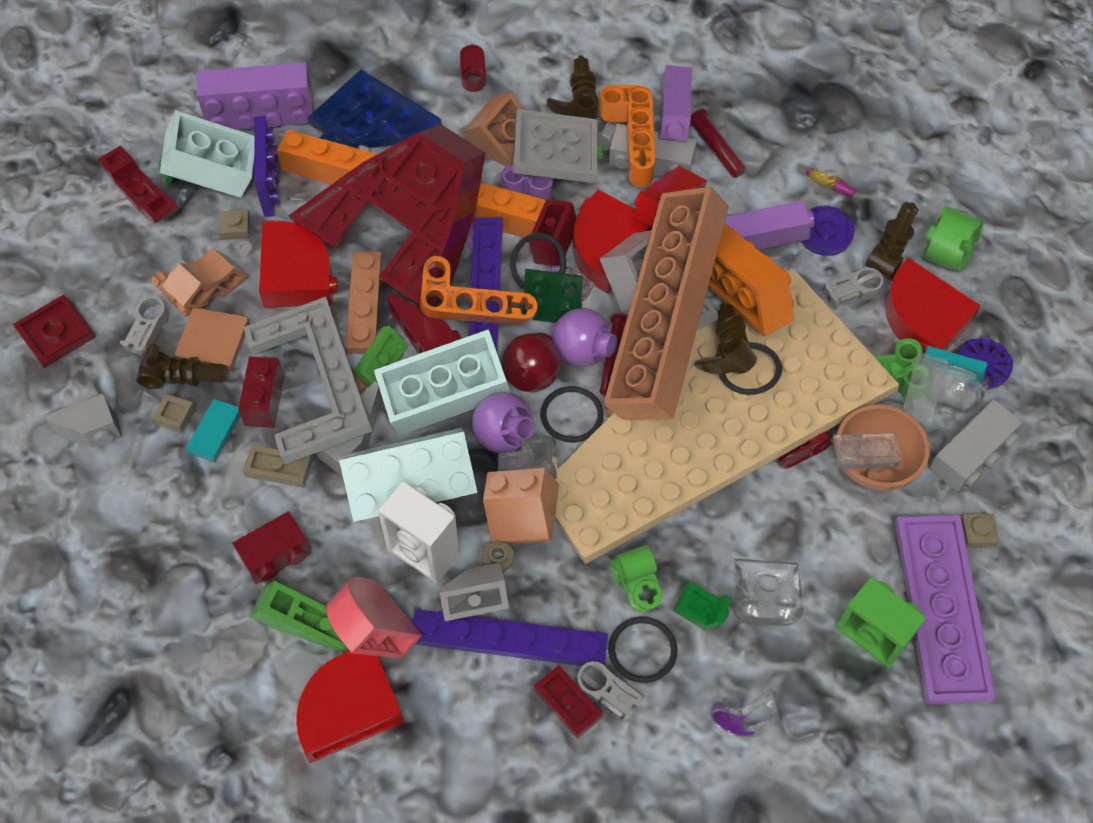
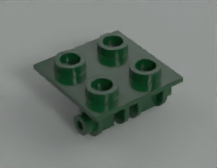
(553, 292)

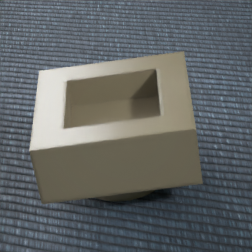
(234, 224)
(173, 413)
(979, 530)

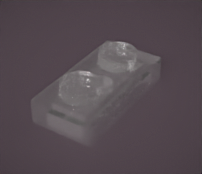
(866, 451)

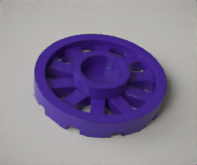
(994, 364)

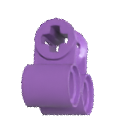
(526, 184)

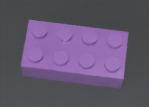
(240, 94)

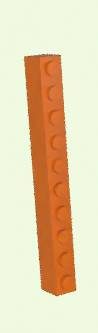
(330, 161)

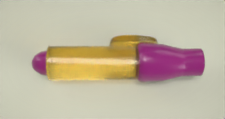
(833, 182)

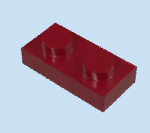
(568, 701)

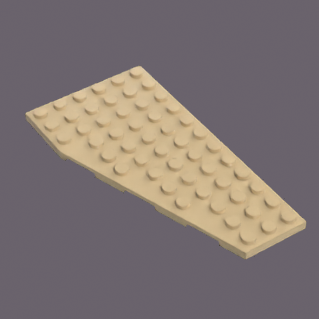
(651, 469)

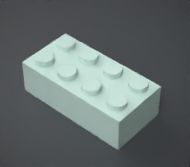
(441, 382)
(432, 462)

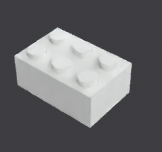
(420, 531)

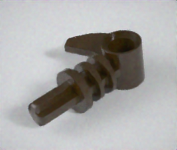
(584, 93)
(887, 254)
(733, 347)
(157, 367)

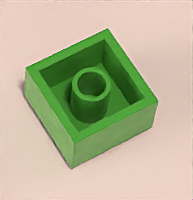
(880, 621)

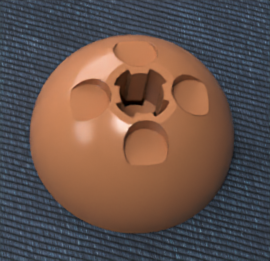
(912, 444)

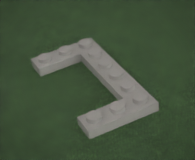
(348, 411)

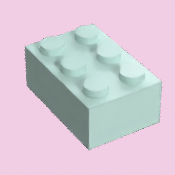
(207, 154)

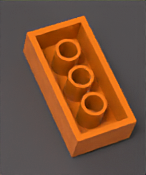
(751, 283)

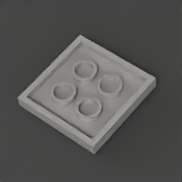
(555, 146)

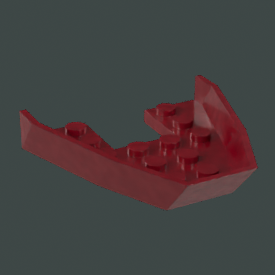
(420, 183)

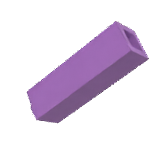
(676, 103)
(774, 225)

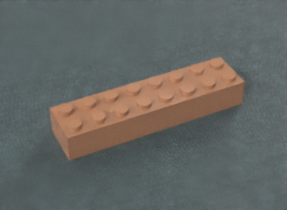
(667, 305)

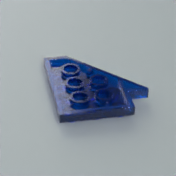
(370, 114)

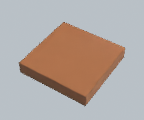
(212, 337)

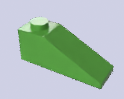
(296, 615)

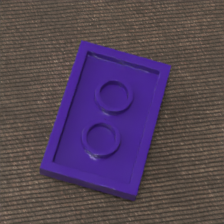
(265, 171)

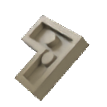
(266, 465)

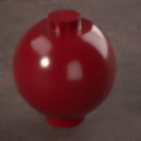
(531, 362)

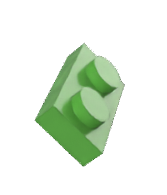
(383, 351)

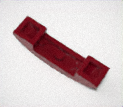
(136, 186)

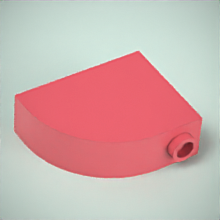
(370, 620)

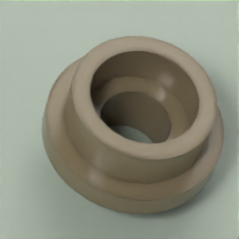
(505, 562)

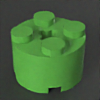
(953, 239)

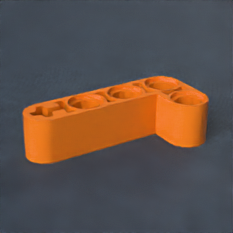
(634, 106)
(477, 297)

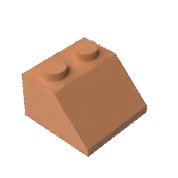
(494, 128)
(520, 505)

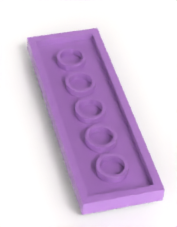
(941, 585)

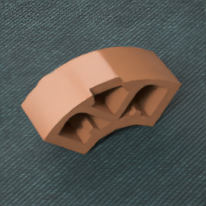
(204, 279)

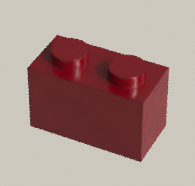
(557, 220)
(261, 392)
(272, 548)

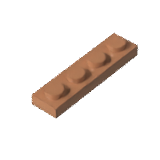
(363, 301)

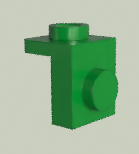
(702, 607)

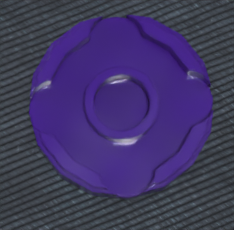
(830, 233)

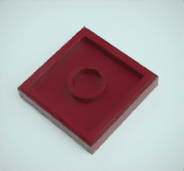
(54, 331)

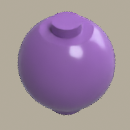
(583, 337)
(502, 422)

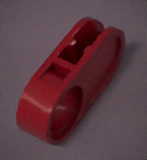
(472, 63)
(807, 450)

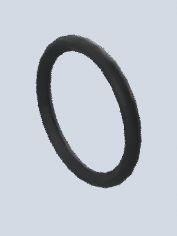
(531, 237)
(771, 384)
(573, 439)
(643, 679)

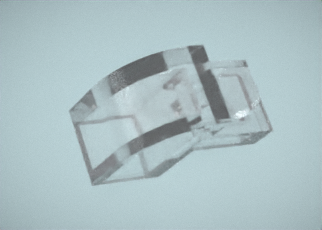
(535, 453)

